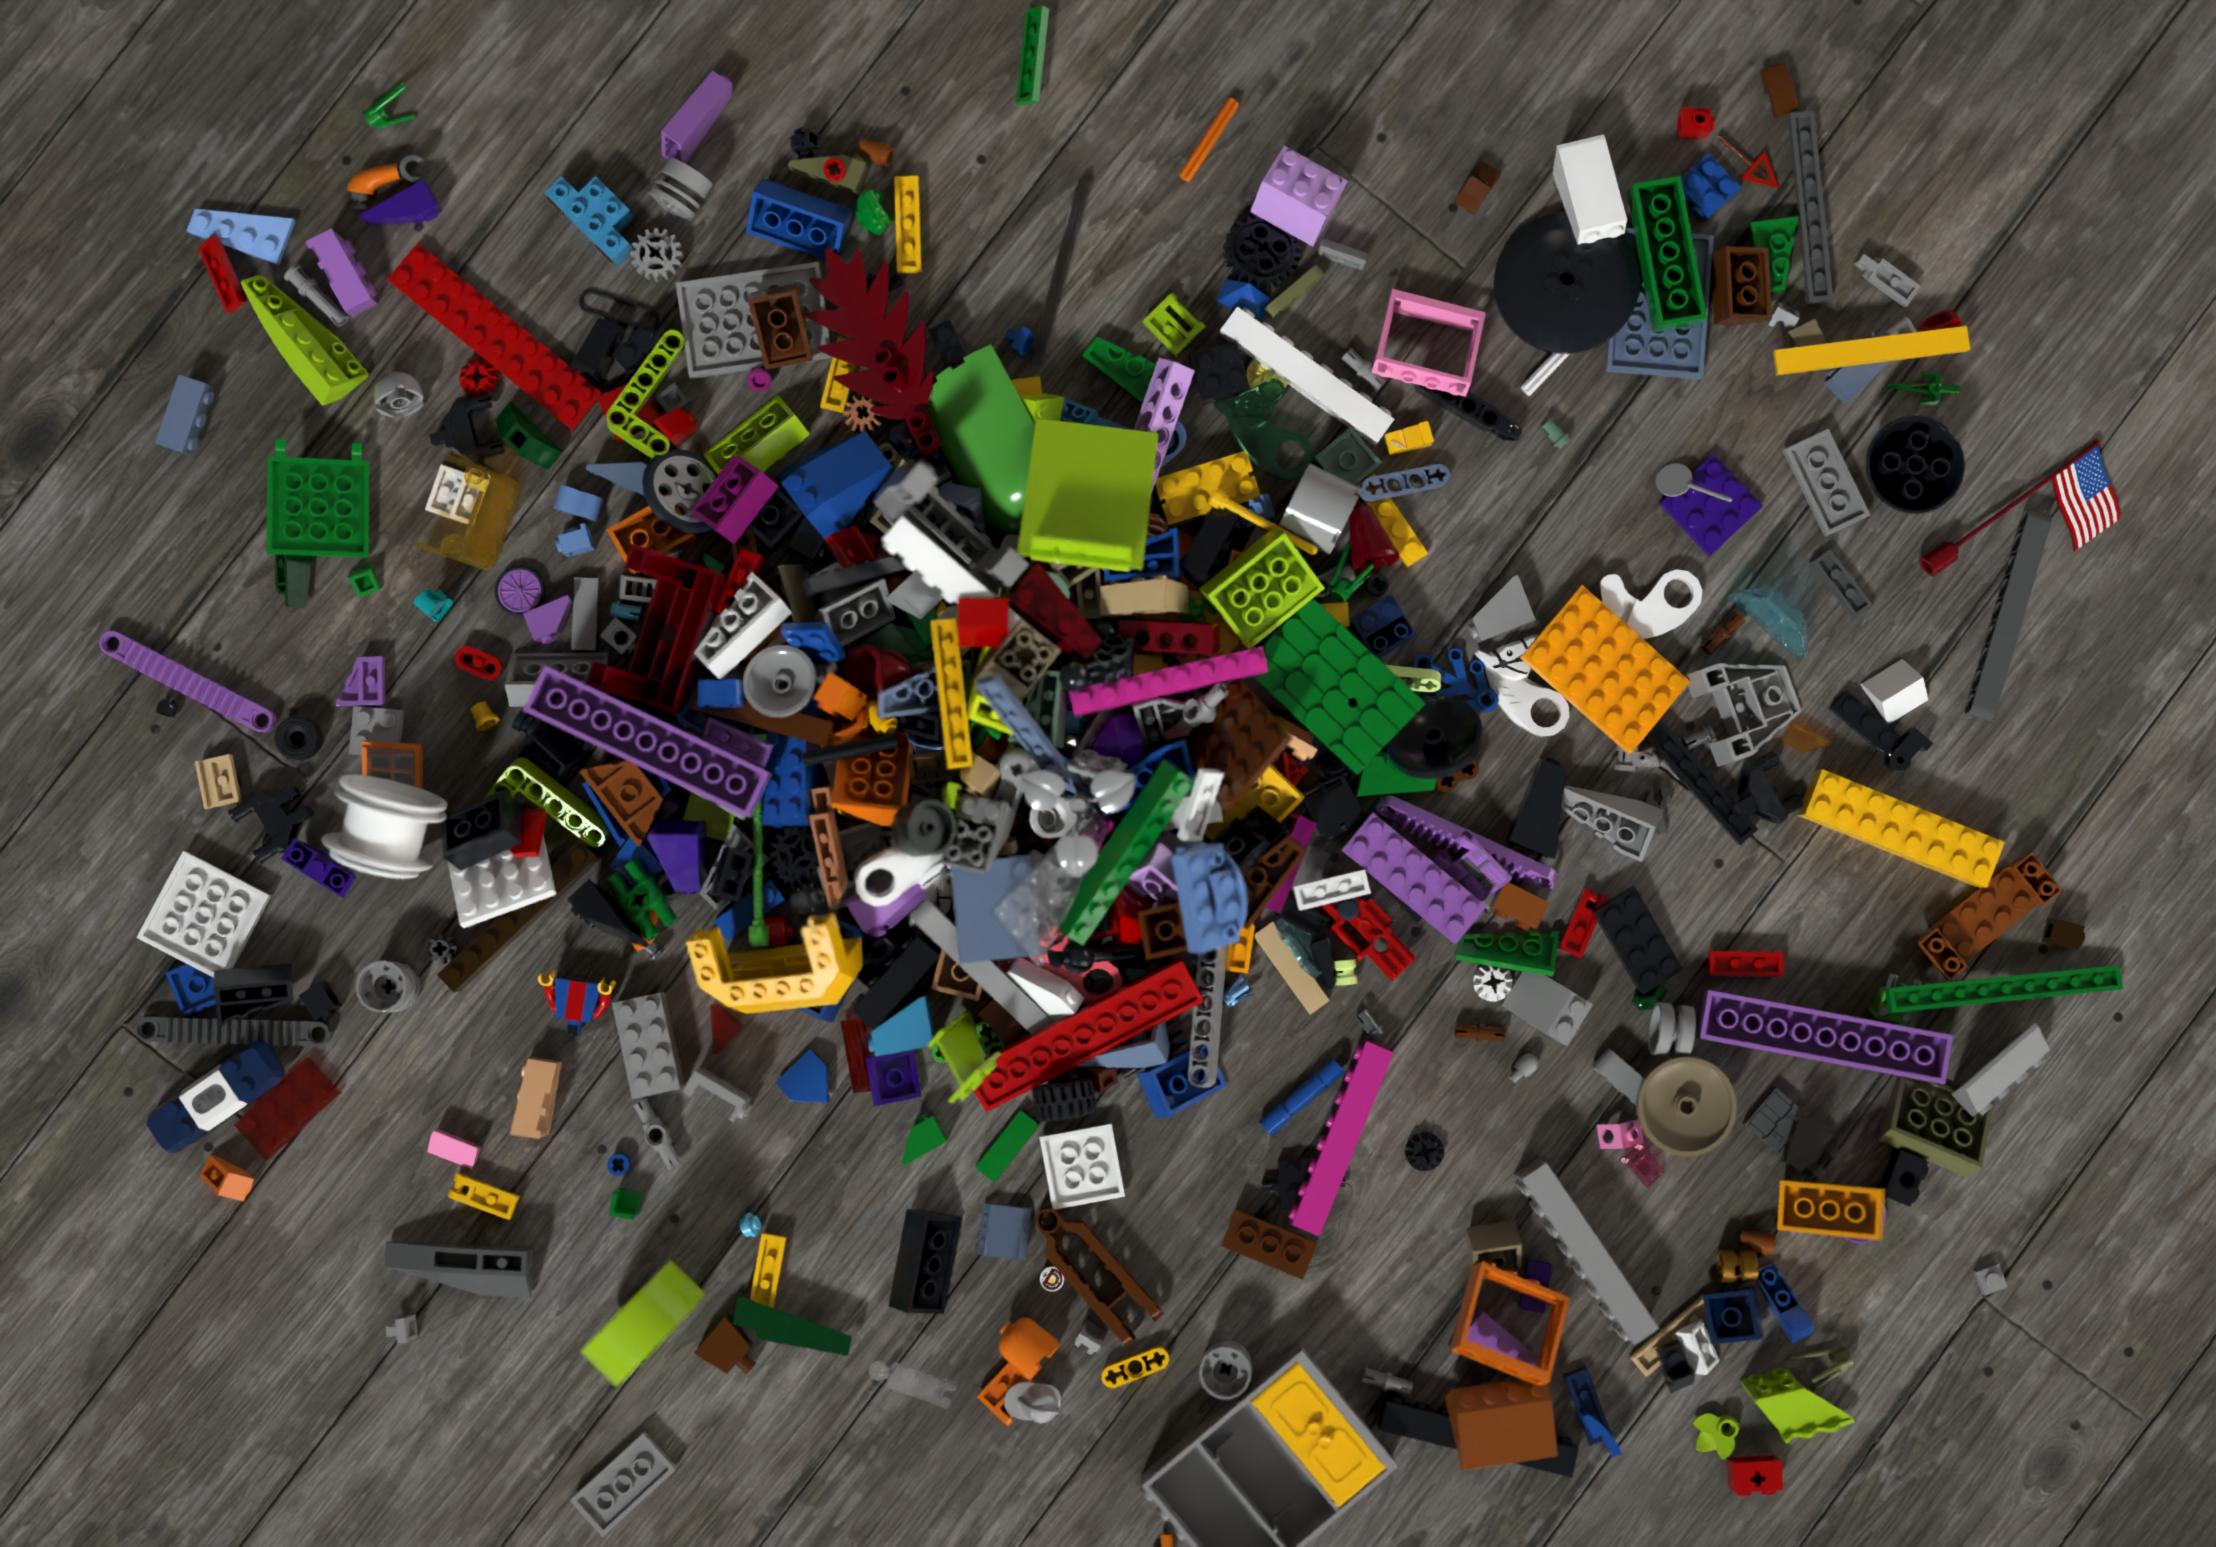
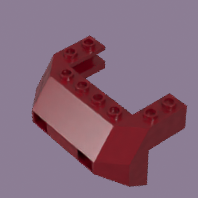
(675, 624)

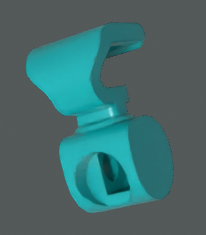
(431, 602)

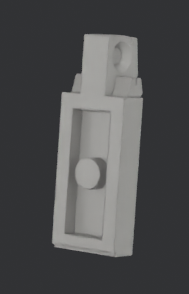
(1888, 279)

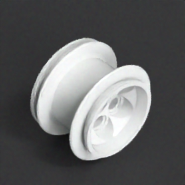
(384, 826)

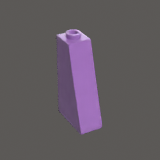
(695, 117)

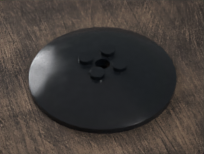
(1560, 315)

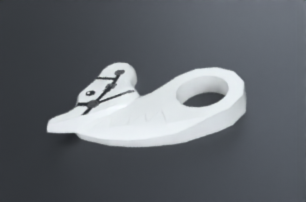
(1515, 692)
(907, 872)

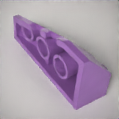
(878, 919)

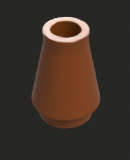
(878, 152)
(1759, 1241)

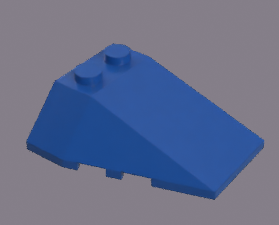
(836, 481)

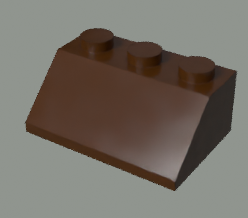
(1741, 285)

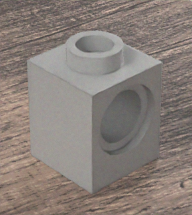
(612, 632)

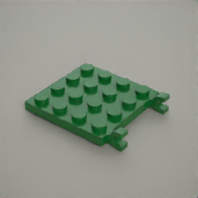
(317, 505)

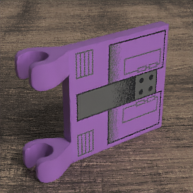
(1474, 869)

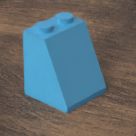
(905, 1031)

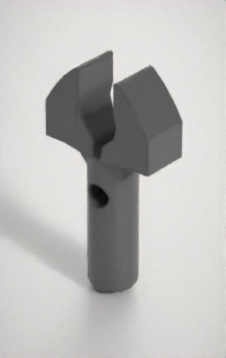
(1665, 799)

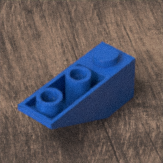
(1784, 1303)

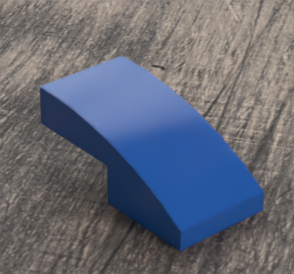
(1596, 1430)

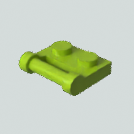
(1168, 330)

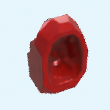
(1941, 320)

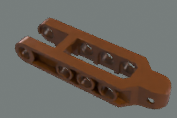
(1054, 1229)

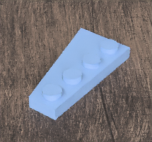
(248, 233)

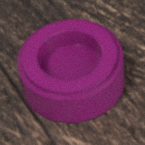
(759, 378)

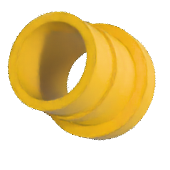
(484, 716)

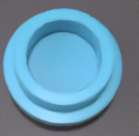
(750, 1225)

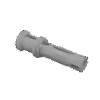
(309, 288)

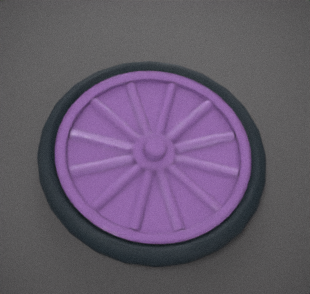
(519, 590)

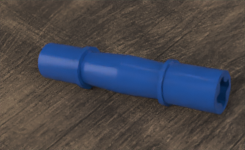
(1301, 1096)

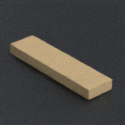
(1299, 981)
(1646, 1356)

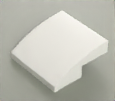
(451, 495)

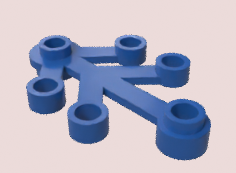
(1460, 684)

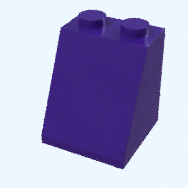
(682, 852)

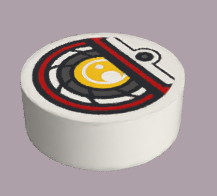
(1051, 1279)

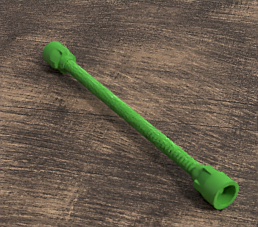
(758, 932)

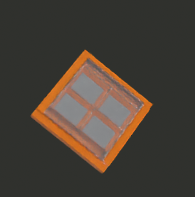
(393, 761)

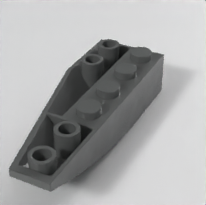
(467, 1267)

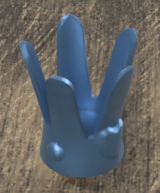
(1232, 995)

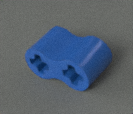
(720, 693)

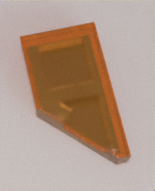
(1803, 739)

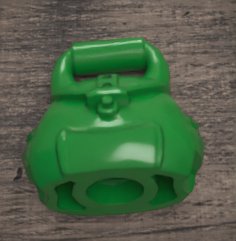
(871, 212)

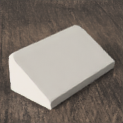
(1697, 1347)

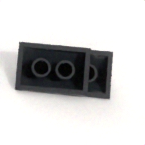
(1249, 838)

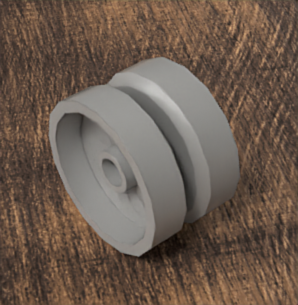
(1671, 1030)

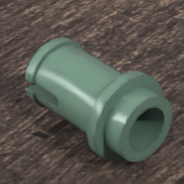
(1558, 437)

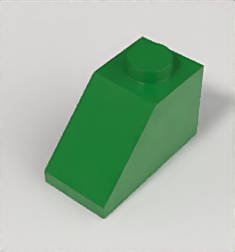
(923, 1137)

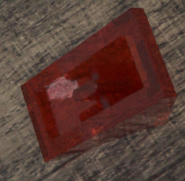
(724, 1028)

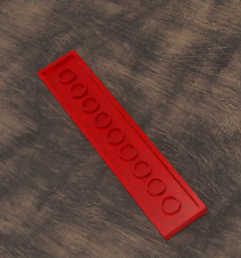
(495, 336)
(1089, 1033)

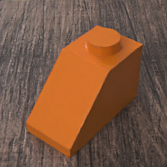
(226, 1178)

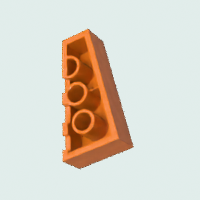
(841, 698)

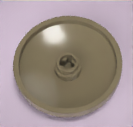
(1686, 1106)

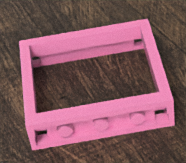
(1436, 312)

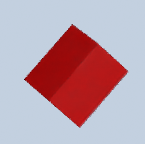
(982, 621)

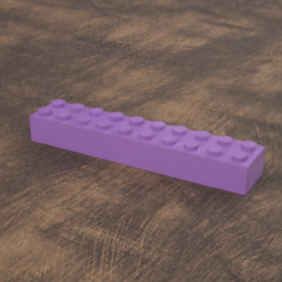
(647, 742)
(1823, 1036)

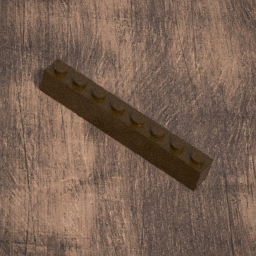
(511, 925)

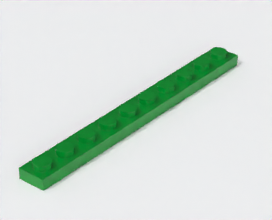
(2003, 989)

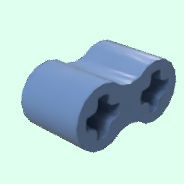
(578, 503)

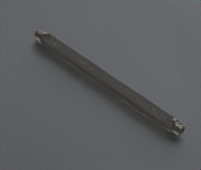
(1059, 272)

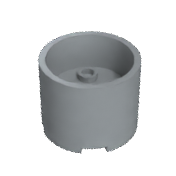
(1320, 508)

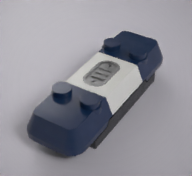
(216, 1097)

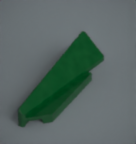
(292, 578)
(789, 1329)

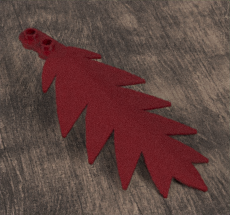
(893, 370)

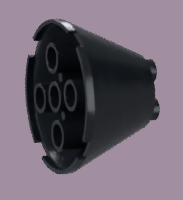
(1915, 465)

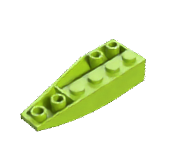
(305, 343)

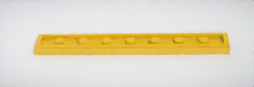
(1871, 350)

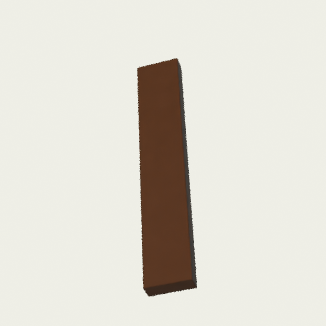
(795, 725)

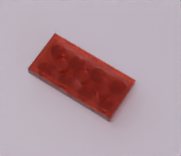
(287, 1109)

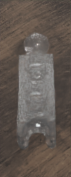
(914, 1382)

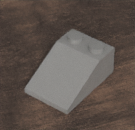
(1547, 1006)

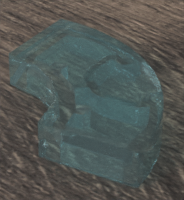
(1297, 947)

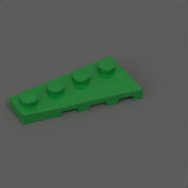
(1122, 367)
(1519, 952)

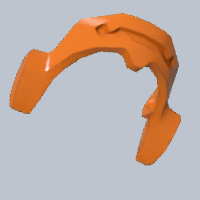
(852, 731)

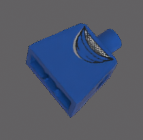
(643, 853)

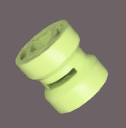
(1344, 972)

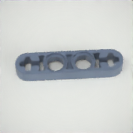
(1403, 480)

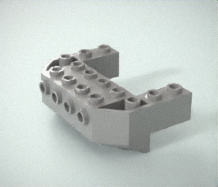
(916, 484)

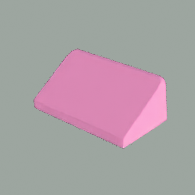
(454, 1148)

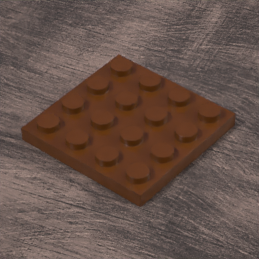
(1237, 742)

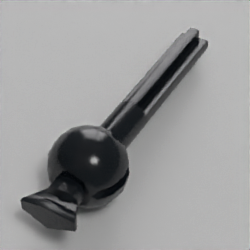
(1080, 958)

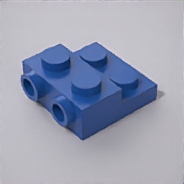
(1707, 187)

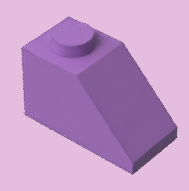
(549, 619)

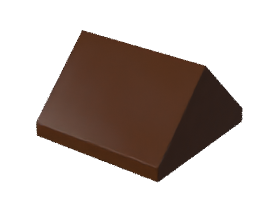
(1162, 929)

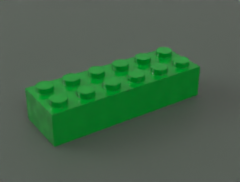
(1666, 254)

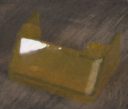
(488, 519)

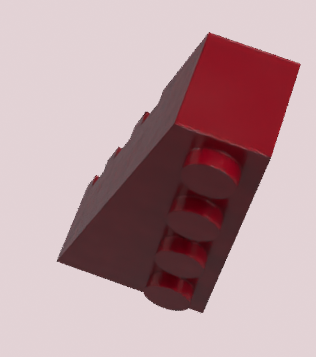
(1053, 615)

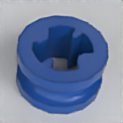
(611, 1163)

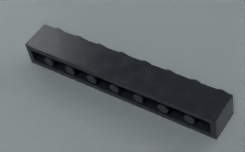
(1434, 1427)

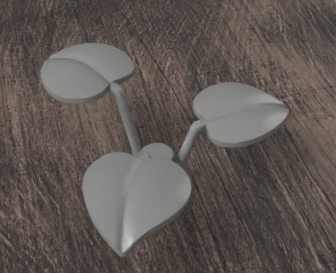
(1111, 790)

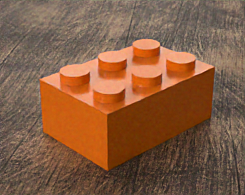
(649, 532)

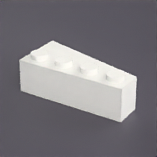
(742, 627)

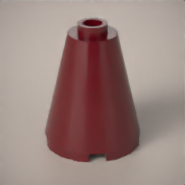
(1369, 541)

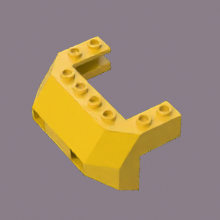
(778, 976)

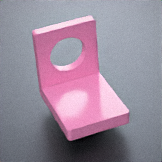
(1625, 1135)

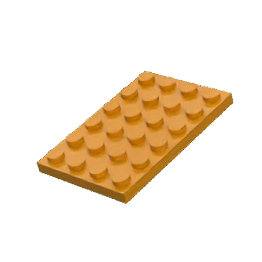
(1605, 669)

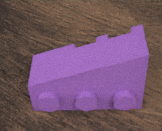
(343, 272)
(1489, 1333)

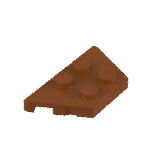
(627, 795)

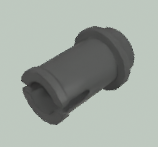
(1699, 737)
(1369, 1024)

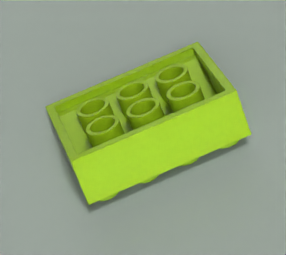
(1262, 587)

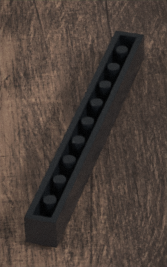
(853, 574)

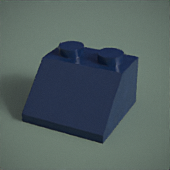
(1733, 1315)

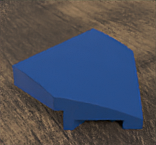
(806, 1080)

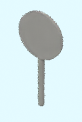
(1677, 479)

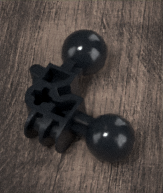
(1109, 663)

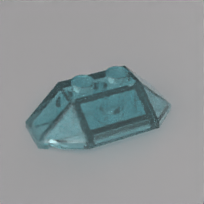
(1775, 617)

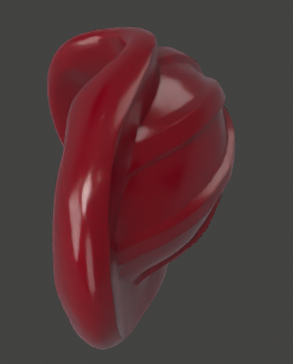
(874, 669)

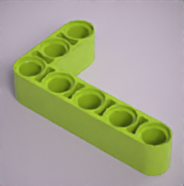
(642, 394)
(546, 800)

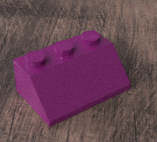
(734, 498)

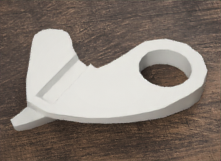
(1652, 614)

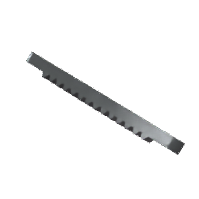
(234, 1032)

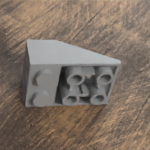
(980, 833)

